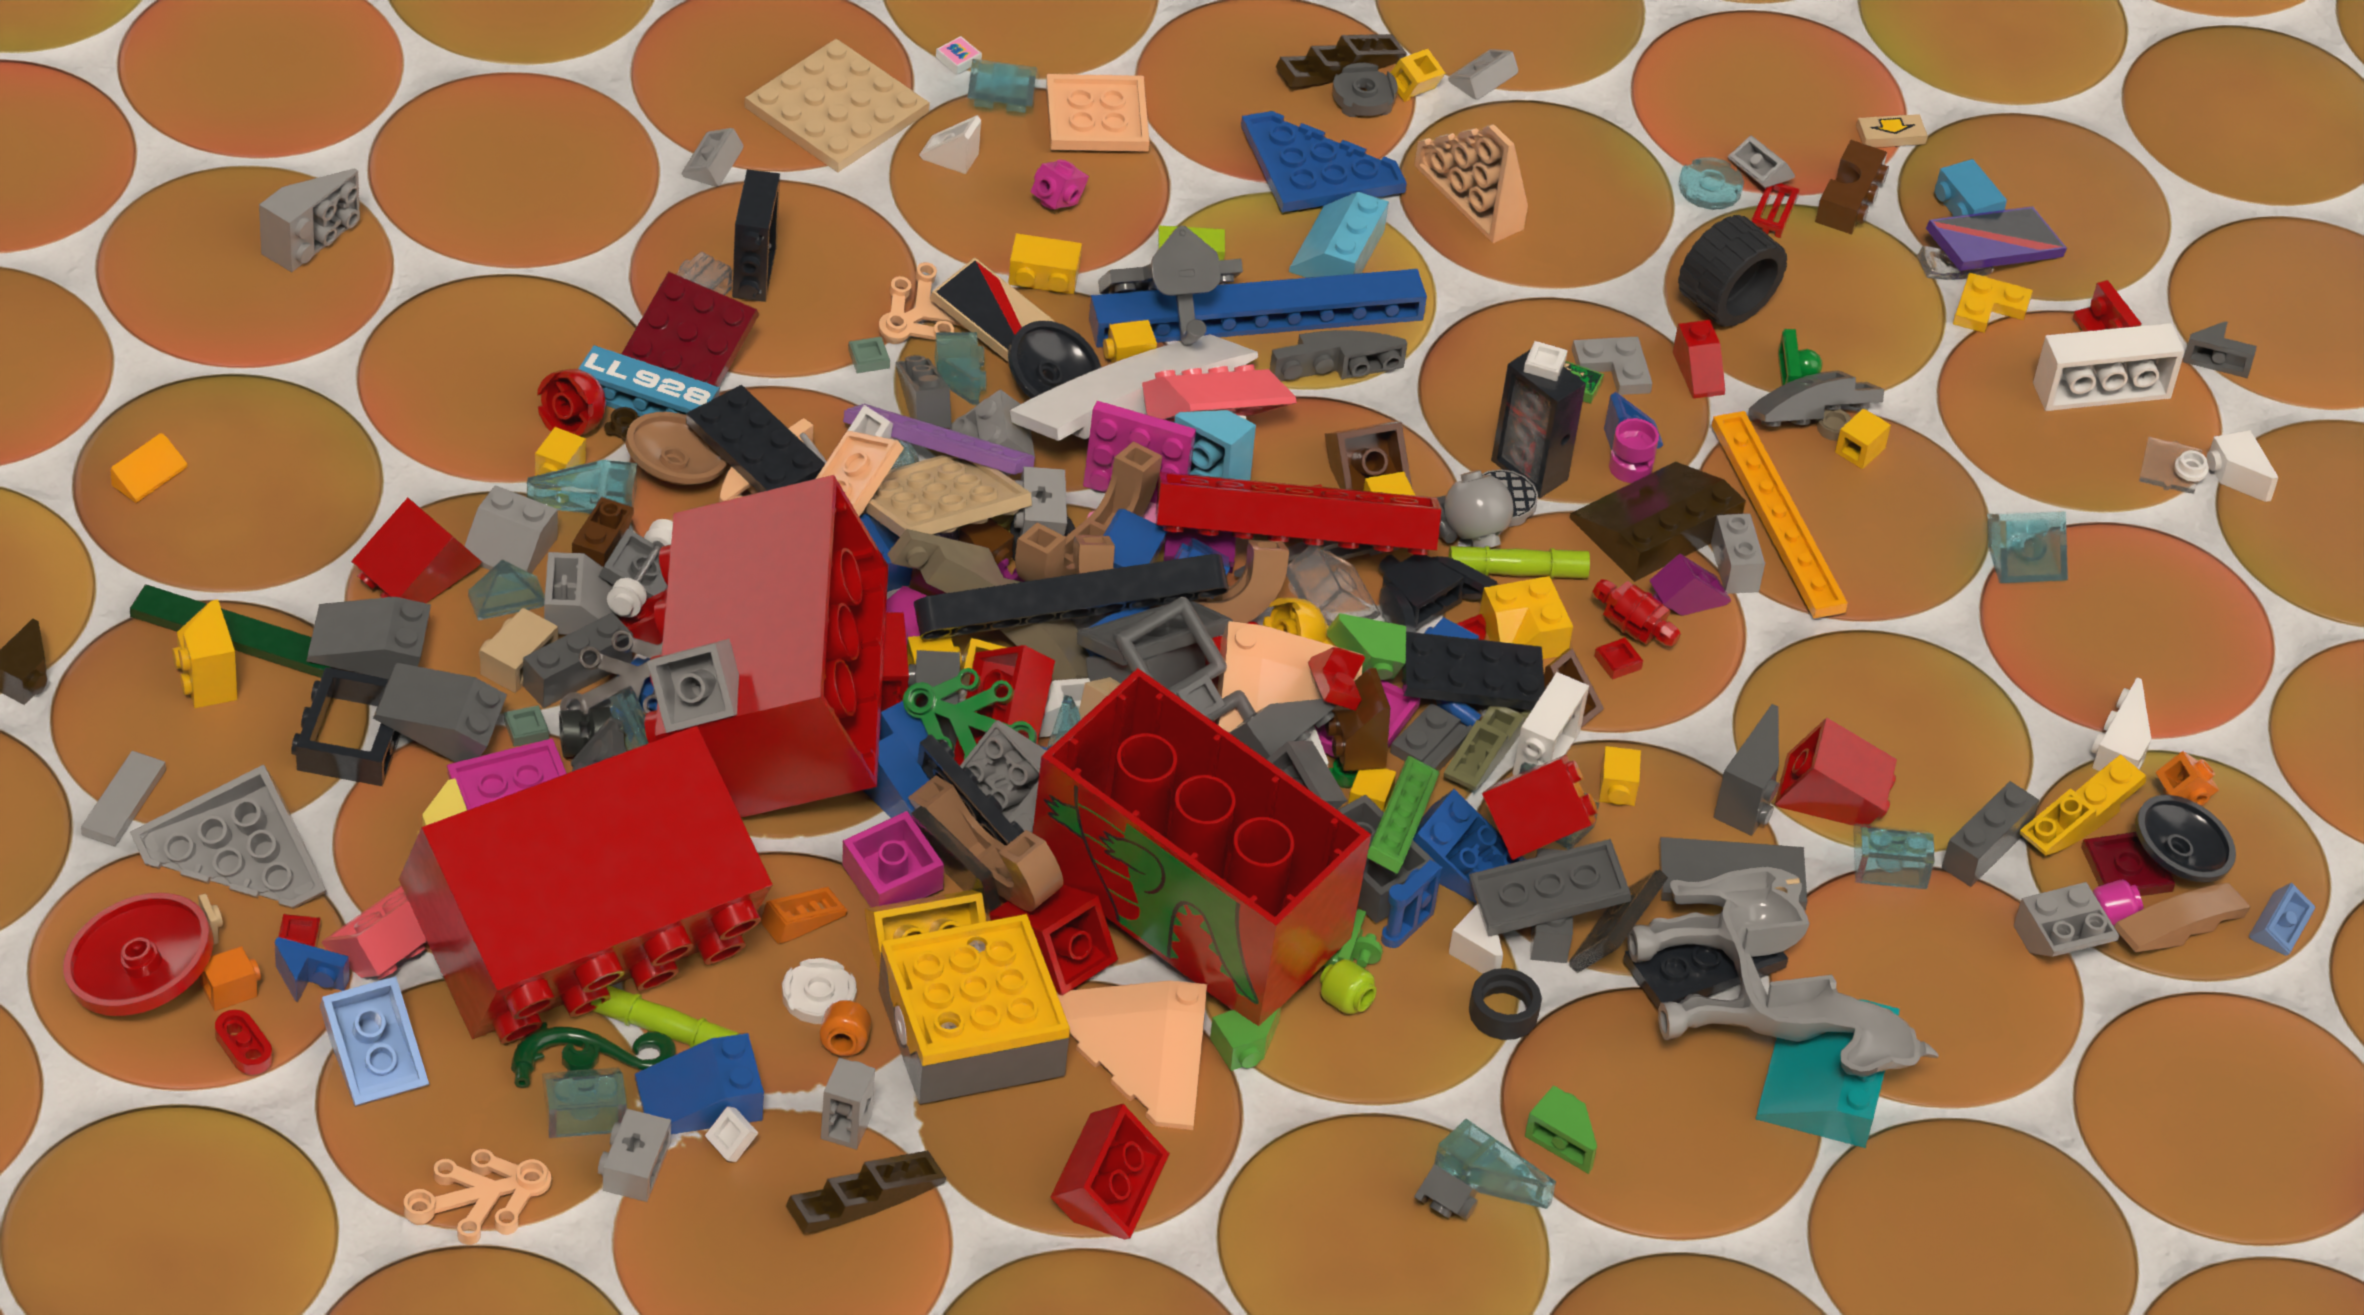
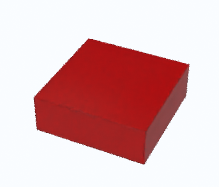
(1618, 658)
(300, 929)

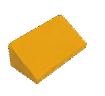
(147, 468)

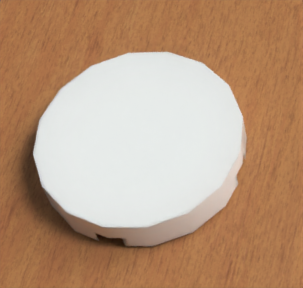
(814, 987)

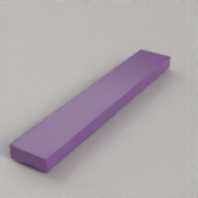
(950, 441)

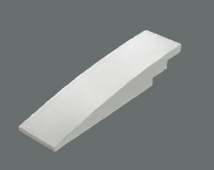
(1070, 405)

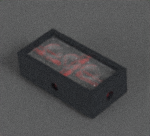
(1538, 425)

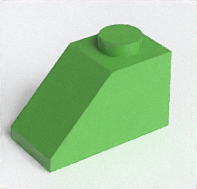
(1377, 640)
(1240, 1040)
(1563, 1128)

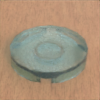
(1711, 183)

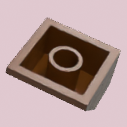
(1367, 453)
(1362, 734)

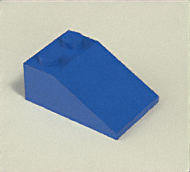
(702, 1082)

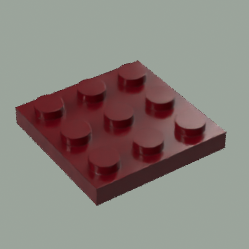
(691, 330)

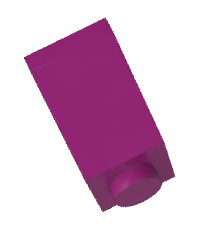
(1688, 587)

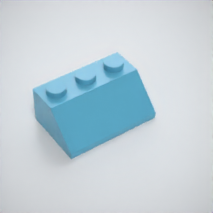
(1342, 237)
(1221, 443)

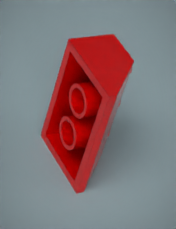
(1110, 1172)

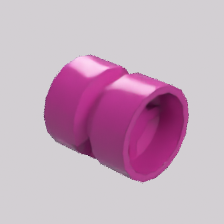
(1633, 450)

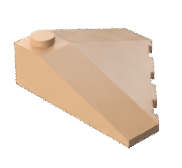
(1479, 177)
(1266, 667)
(1146, 1040)

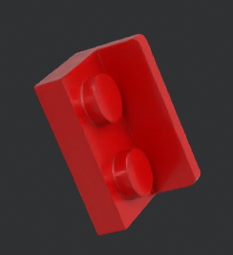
(2106, 311)

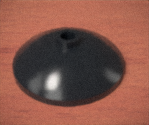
(1049, 356)
(2185, 838)

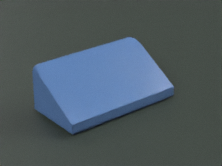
(2283, 919)

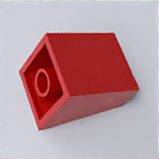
(413, 556)
(1837, 777)
(1540, 806)
(1069, 934)

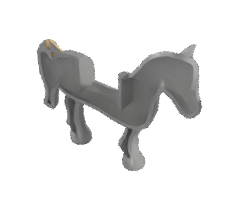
(1761, 919)

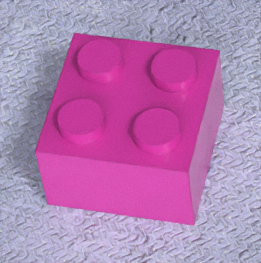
(893, 862)

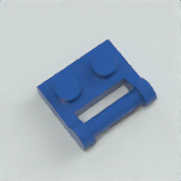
(1411, 904)

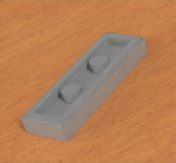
(123, 798)

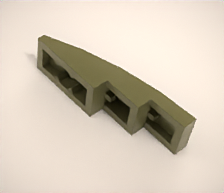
(1486, 745)

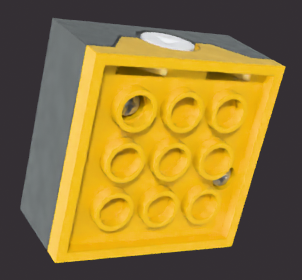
(973, 1008)

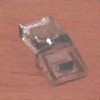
(1939, 266)

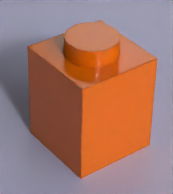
(230, 978)

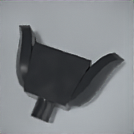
(1426, 588)

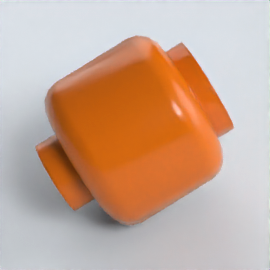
(845, 1028)

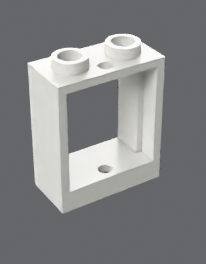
(1552, 722)

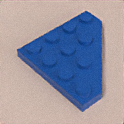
(1314, 170)

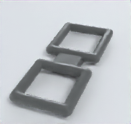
(1198, 687)

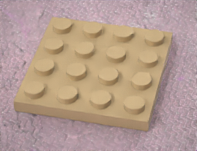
(837, 105)
(944, 495)

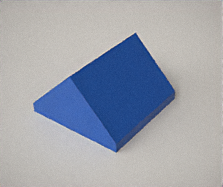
(1135, 539)

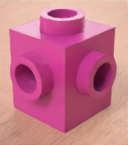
(1059, 184)

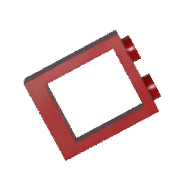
(895, 661)

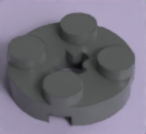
(1377, 99)

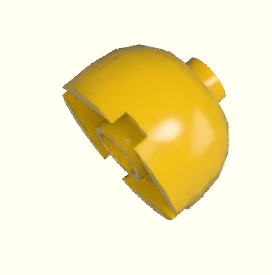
(1298, 618)

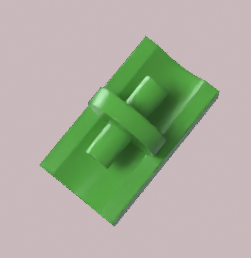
(1363, 949)

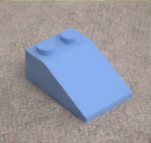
(373, 1041)

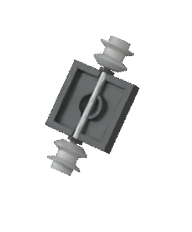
(636, 568)

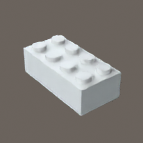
(2108, 366)

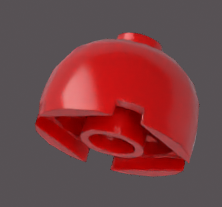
(571, 401)

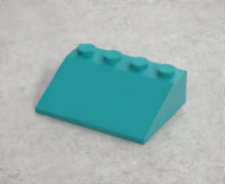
(1813, 1092)

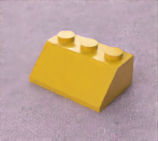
(922, 916)

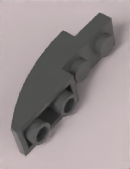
(1342, 351)
(1811, 395)

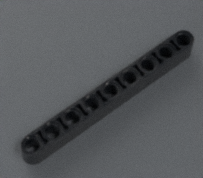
(1070, 596)

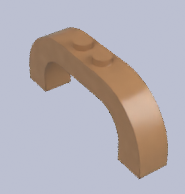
(1047, 554)
(1244, 601)
(1022, 870)

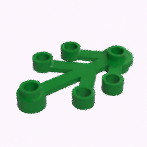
(961, 714)

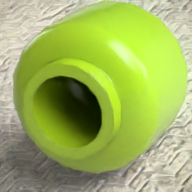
(1348, 986)

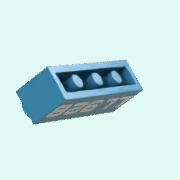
(645, 386)

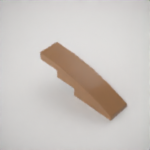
(2178, 917)

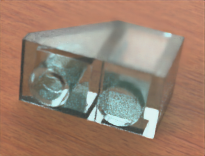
(959, 364)

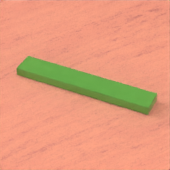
(1402, 814)

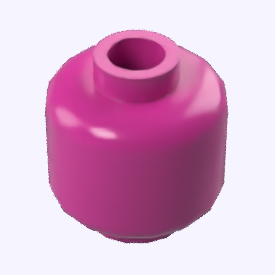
(2118, 899)

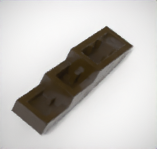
(1325, 62)
(862, 1194)

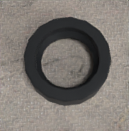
(1508, 982)

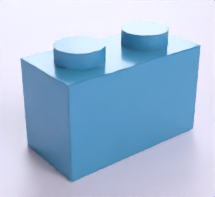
(1968, 190)

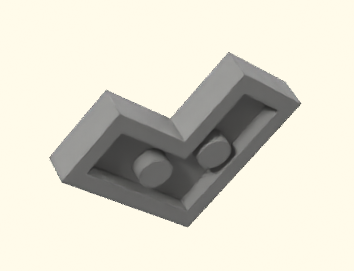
(1620, 356)

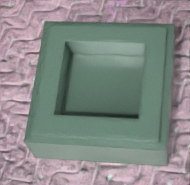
(869, 355)
(526, 725)

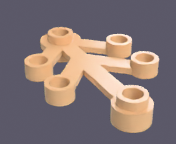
(898, 326)
(480, 1191)

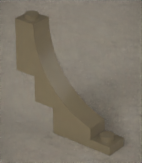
(966, 566)

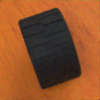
(1732, 270)

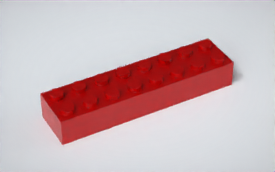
(1298, 512)

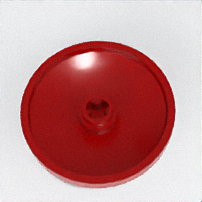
(138, 954)

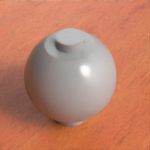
(1479, 508)

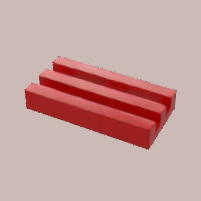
(1769, 224)

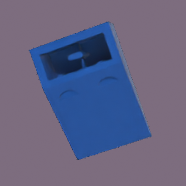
(1460, 842)

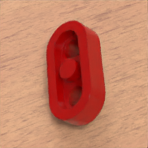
(244, 1046)

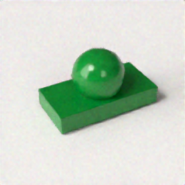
(1795, 362)

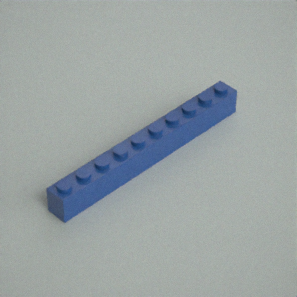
(1271, 305)

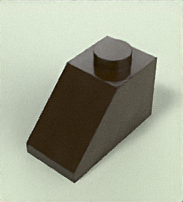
(23, 664)

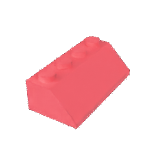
(1241, 392)
(379, 937)

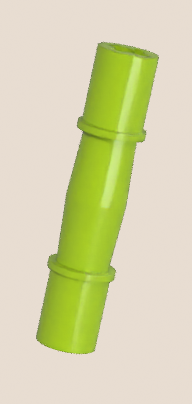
(1524, 561)
(655, 1017)

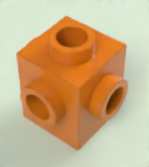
(2188, 778)

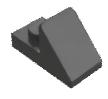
(2213, 351)

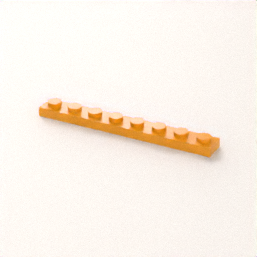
(1779, 515)

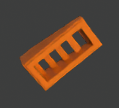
(784, 927)

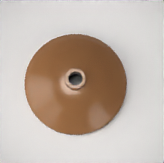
(672, 449)

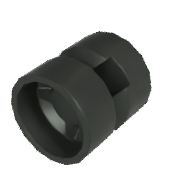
(570, 724)

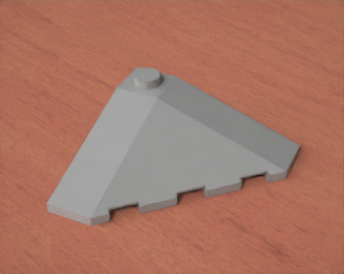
(237, 839)

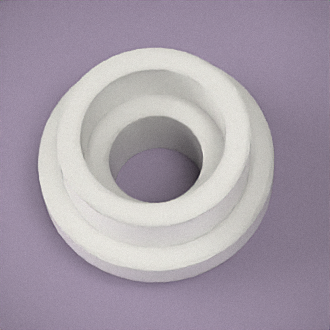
(2191, 466)

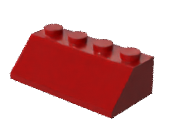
(1027, 673)

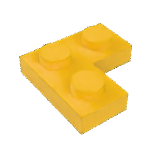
(1987, 295)

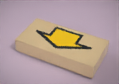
(1892, 130)

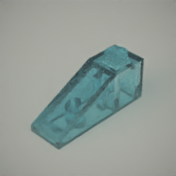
(583, 485)
(1493, 1167)

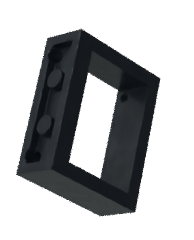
(756, 235)
(336, 760)

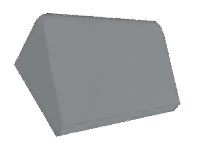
(1485, 73)
(714, 157)
(1761, 163)

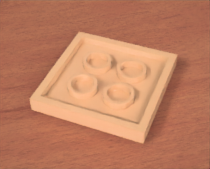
(1097, 112)

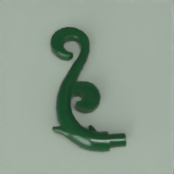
(530, 1050)

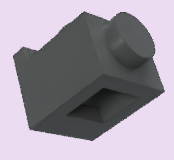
(1448, 1193)

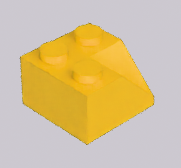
(1527, 615)
(206, 658)

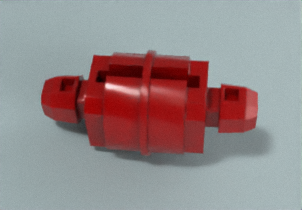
(1636, 612)

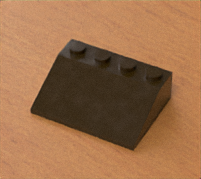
(1658, 517)

